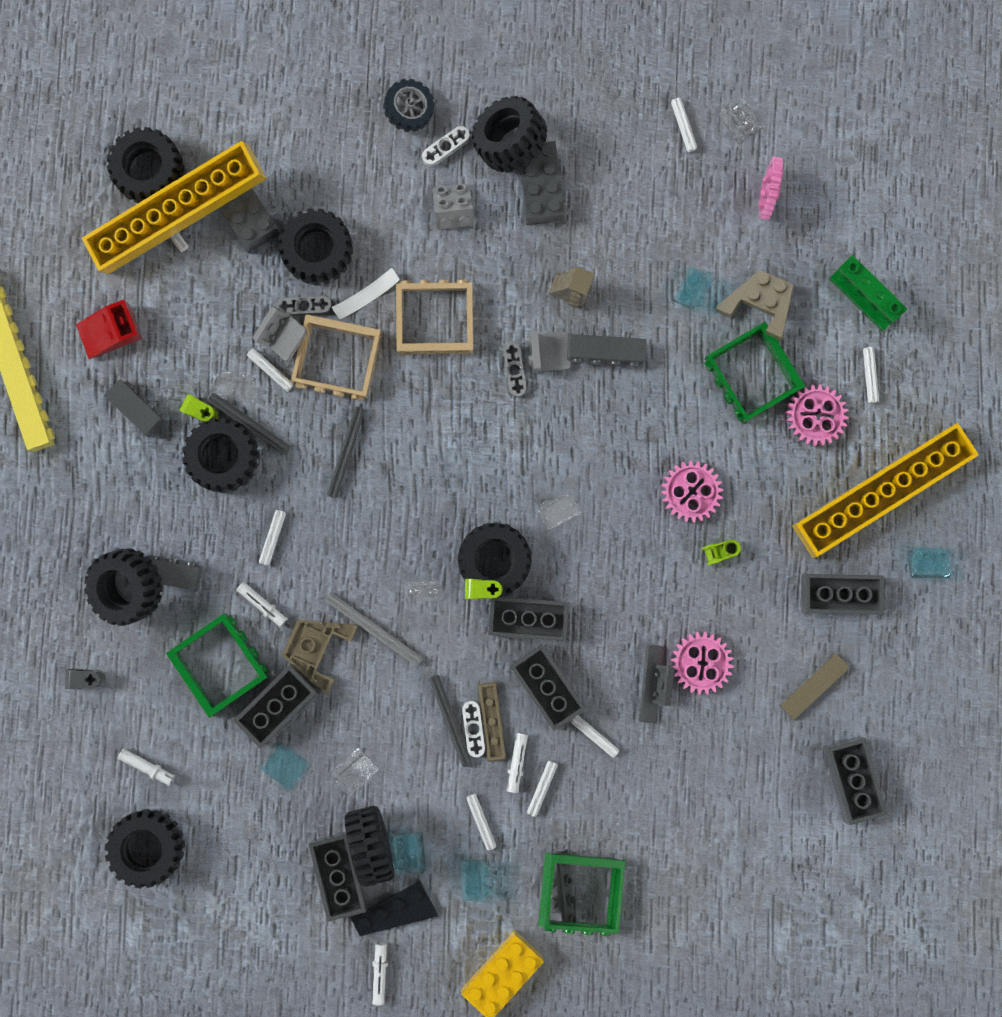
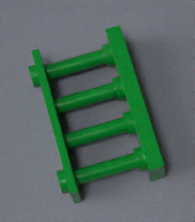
(867, 293)

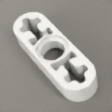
(444, 154)
(471, 743)

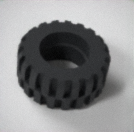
(497, 122)
(129, 148)
(315, 222)
(196, 447)
(496, 533)
(103, 592)
(369, 846)
(119, 853)

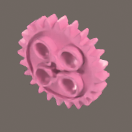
(770, 188)
(816, 432)
(679, 480)
(719, 664)

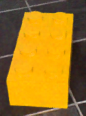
(502, 975)

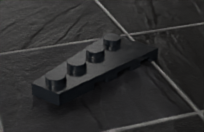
(399, 909)

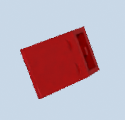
(109, 329)

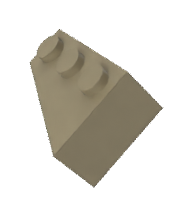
(572, 286)

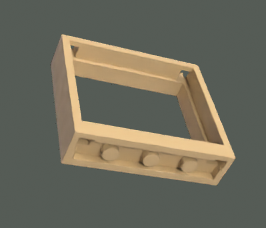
(342, 327)
(434, 348)

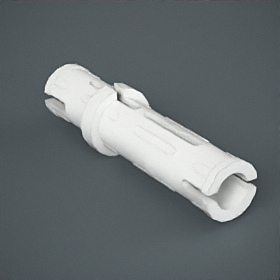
(268, 609)
(146, 767)
(515, 771)
(380, 950)

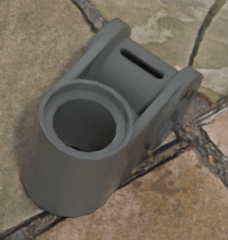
(82, 678)

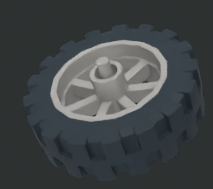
(423, 96)

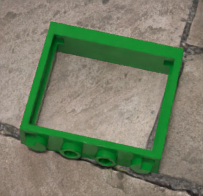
(778, 355)
(191, 681)
(615, 894)

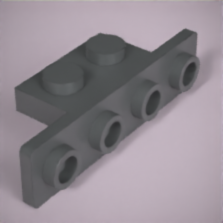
(656, 684)
(562, 897)

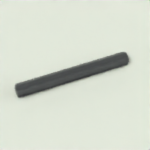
(248, 423)
(346, 451)
(450, 721)

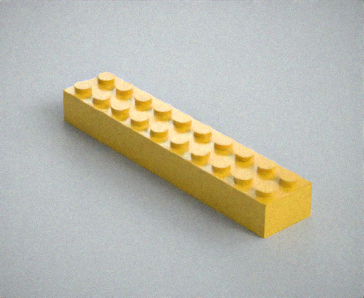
(174, 208)
(885, 490)

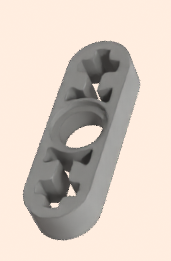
(317, 300)
(507, 356)

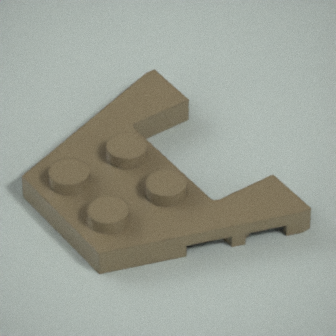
(765, 294)
(308, 647)

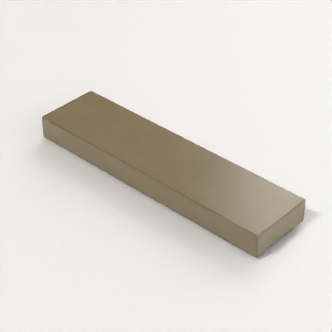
(814, 686)
(491, 721)

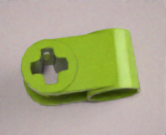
(197, 408)
(719, 551)
(479, 589)

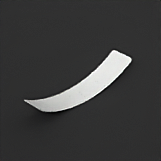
(366, 295)

